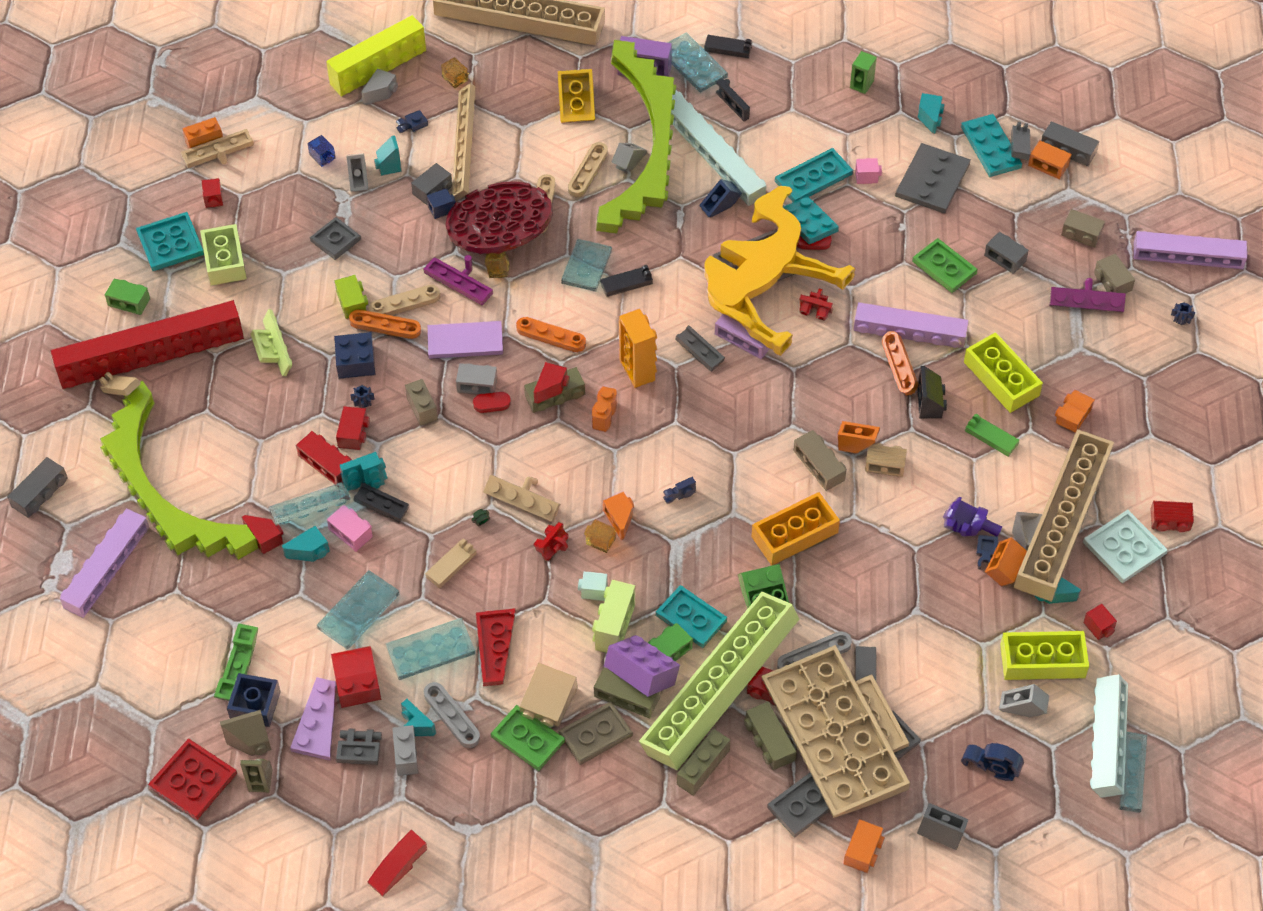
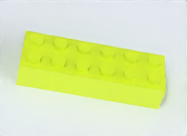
(381, 51)

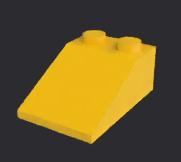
(576, 95)

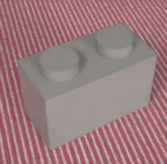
(476, 379)
(405, 750)

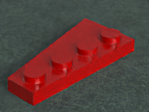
(494, 640)

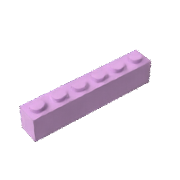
(1190, 250)
(911, 325)
(104, 563)

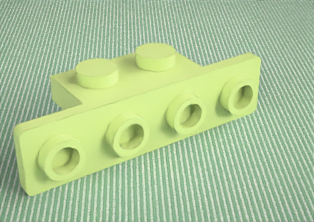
(270, 344)

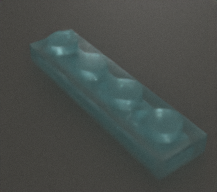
(1134, 772)

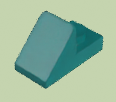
(422, 724)

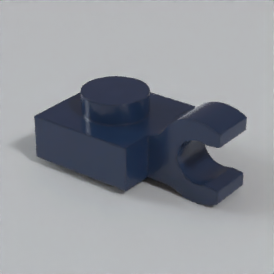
(412, 121)

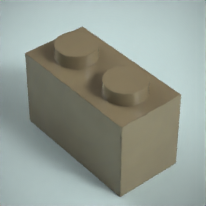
(1083, 228)
(1114, 275)
(421, 402)

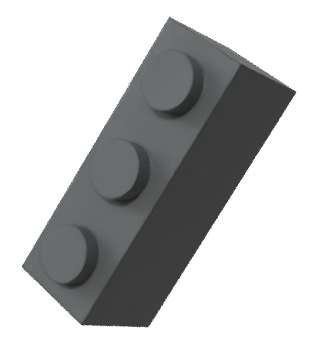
(1079, 145)
(37, 487)

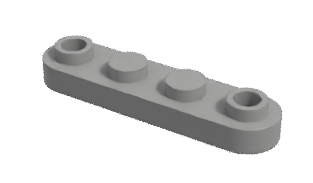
(815, 647)
(451, 715)

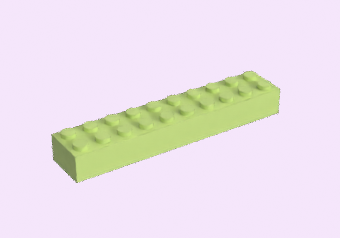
(719, 680)

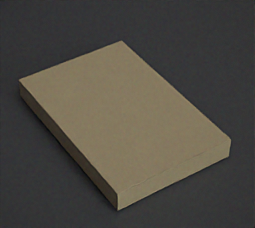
(595, 733)

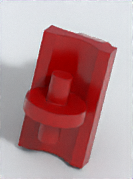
(816, 301)
(554, 541)

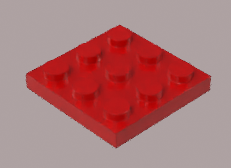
(192, 779)

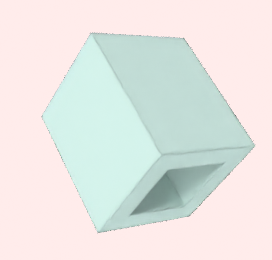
(593, 585)

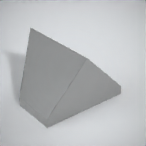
(1025, 527)

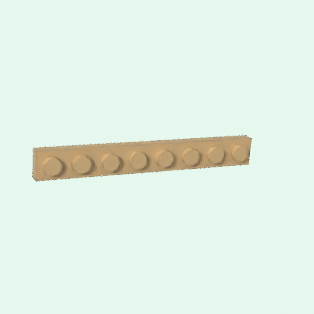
(463, 142)

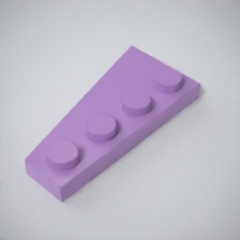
(316, 725)

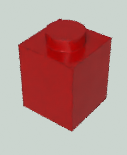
(212, 193)
(1100, 622)

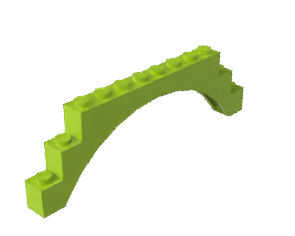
(657, 96)
(178, 527)

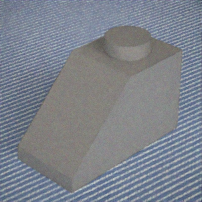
(379, 87)
(628, 156)
(357, 172)
(1025, 701)

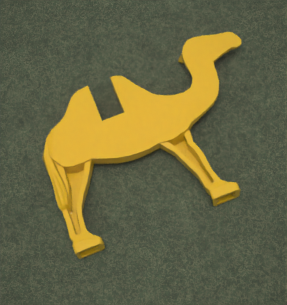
(760, 268)

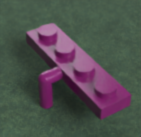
(459, 280)
(1087, 298)

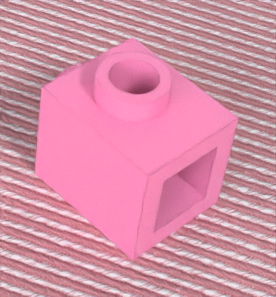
(867, 171)

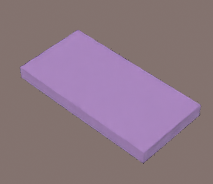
(465, 339)

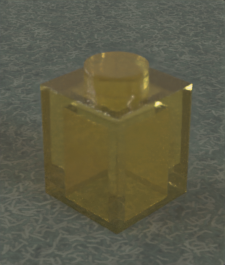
(454, 72)
(497, 265)
(600, 535)

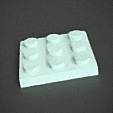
(1125, 546)

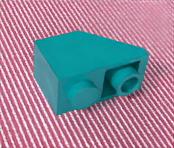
(929, 111)

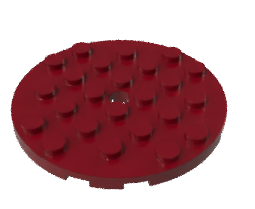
(521, 214)

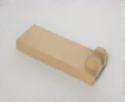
(118, 384)
(451, 563)

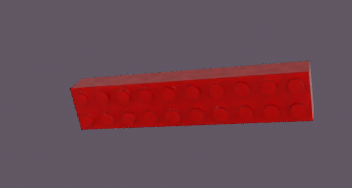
(147, 344)

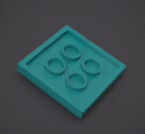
(170, 241)

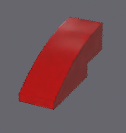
(397, 862)

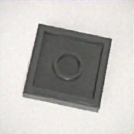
(335, 238)

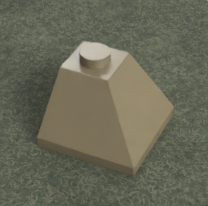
(247, 733)

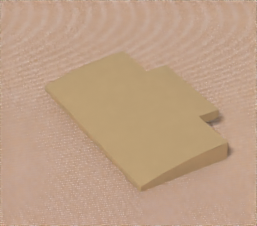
(840, 730)

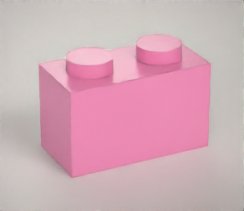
(350, 527)

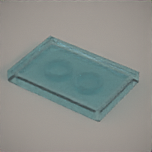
(586, 265)

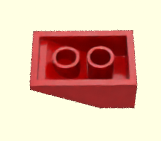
(356, 677)

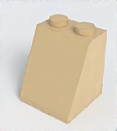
(548, 695)

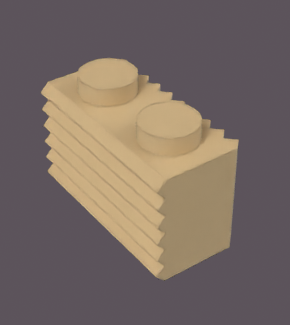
(886, 460)

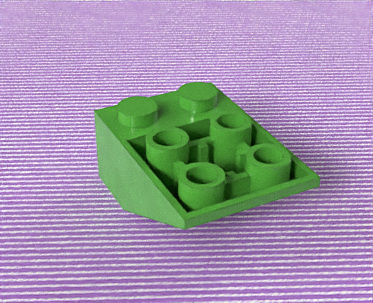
(763, 580)

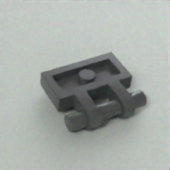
(359, 752)

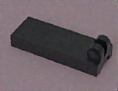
(728, 46)
(732, 99)
(626, 281)
(381, 502)

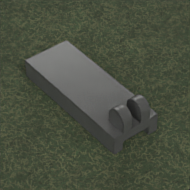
(1020, 141)
(700, 348)
(865, 662)

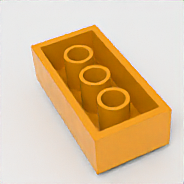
(637, 347)
(795, 528)

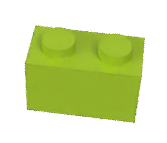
(350, 294)

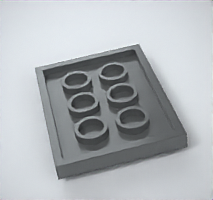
(932, 178)

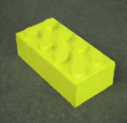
(1003, 372)
(1044, 655)

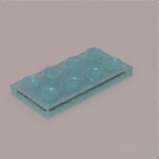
(695, 63)
(308, 503)
(358, 609)
(430, 648)

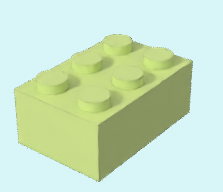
(223, 254)
(614, 615)

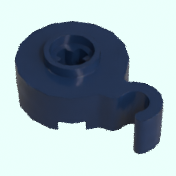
(997, 758)

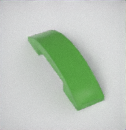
(239, 659)

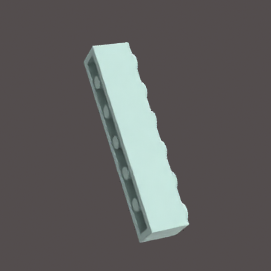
(1109, 736)

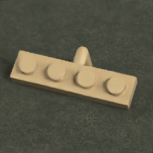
(217, 149)
(522, 497)

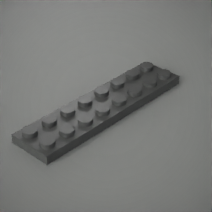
(803, 801)

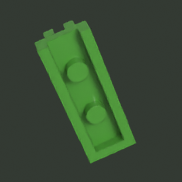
(991, 435)

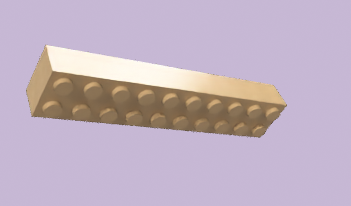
(541, 17)
(1063, 515)

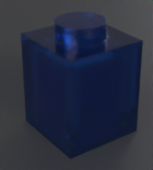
(321, 150)

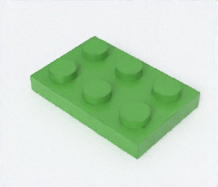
(944, 265)
(527, 738)

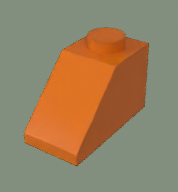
(856, 437)
(619, 512)

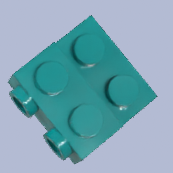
(365, 469)

